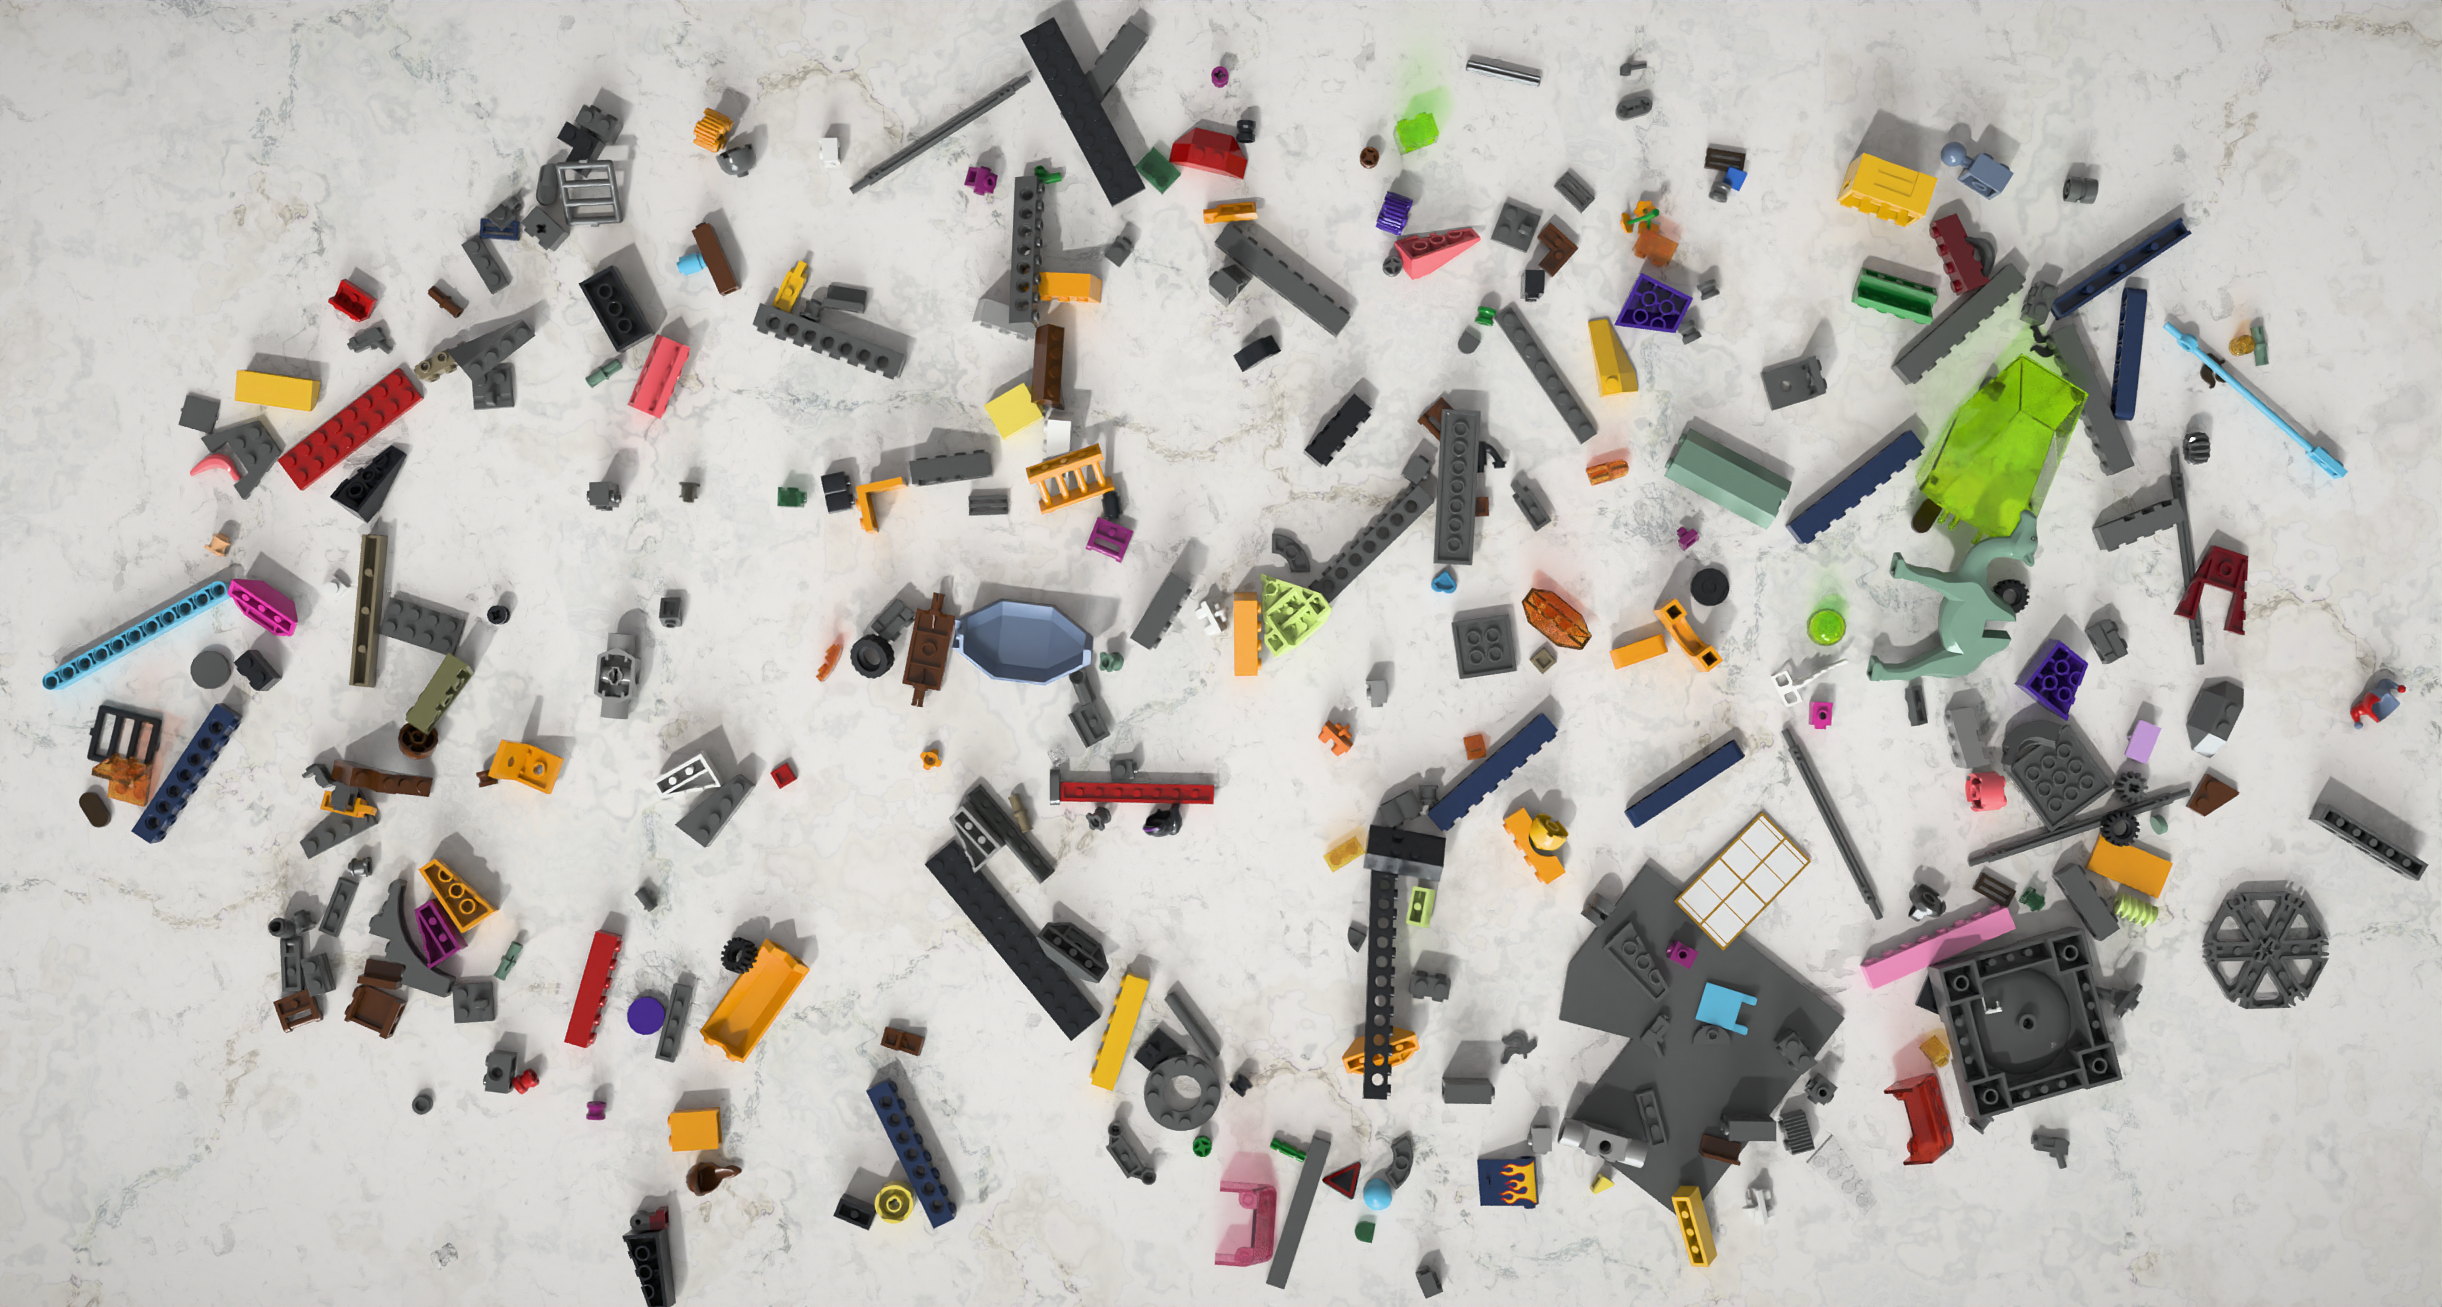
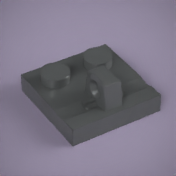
(1515, 227)
(493, 390)
(473, 1002)

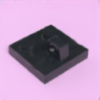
(1158, 1049)

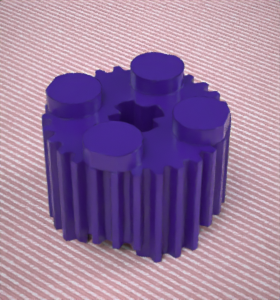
(1394, 213)

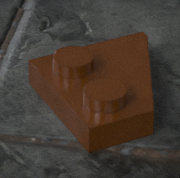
(2210, 795)

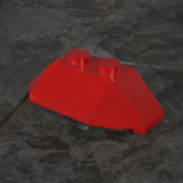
(1209, 153)

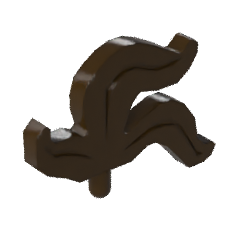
(2206, 372)

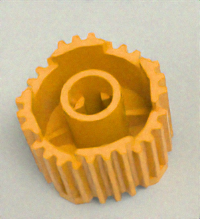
(712, 130)

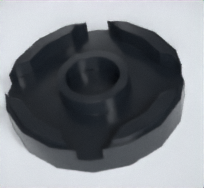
(1709, 587)

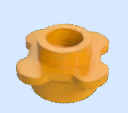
(927, 763)

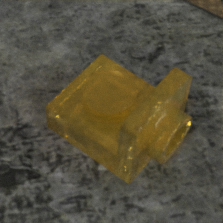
(1935, 1052)

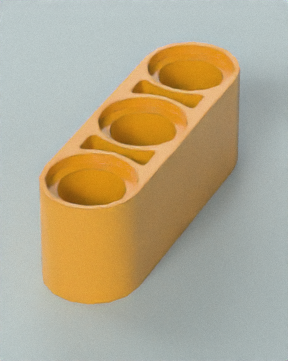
(1638, 651)

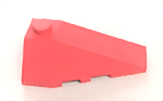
(1427, 254)

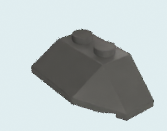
(2214, 717)
(1074, 951)

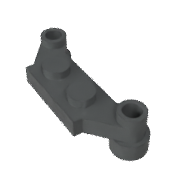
(1126, 1157)

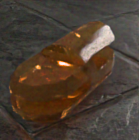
(1607, 471)

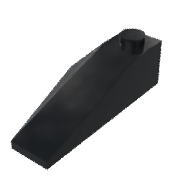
(368, 488)

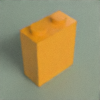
(695, 1129)

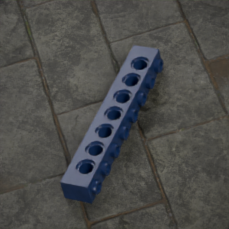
(146, 826)
(936, 1215)

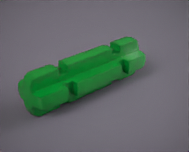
(1288, 1149)

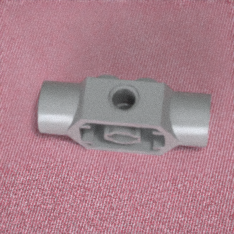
(617, 676)
(1589, 1135)

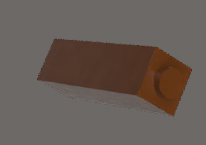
(715, 259)

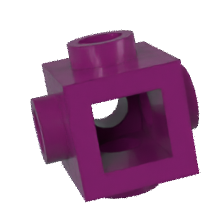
(981, 180)

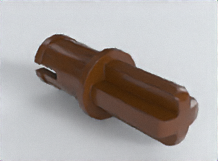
(445, 301)

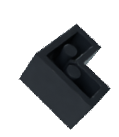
(583, 146)

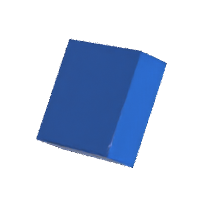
(1734, 177)

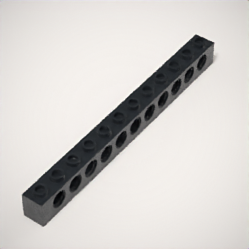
(1370, 1090)

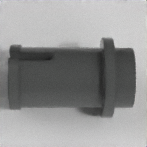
(645, 898)

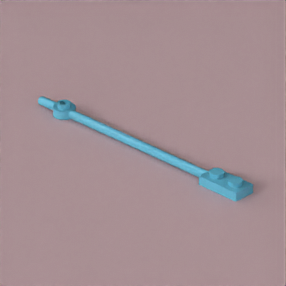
(2317, 454)

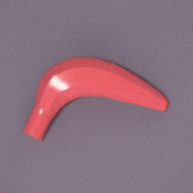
(217, 461)

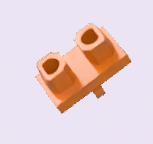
(1339, 735)

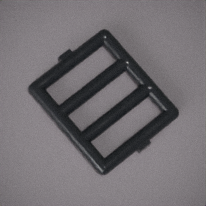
(120, 714)

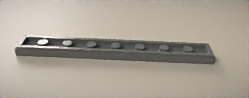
(1298, 1213)

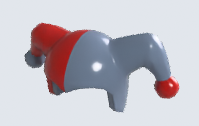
(2377, 703)

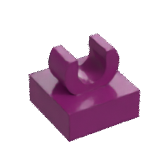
(1686, 538)

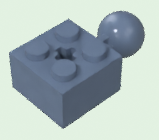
(1980, 172)

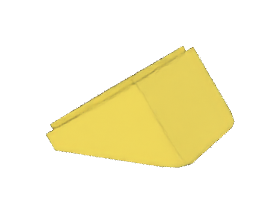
(1601, 1183)

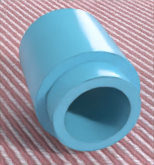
(691, 263)

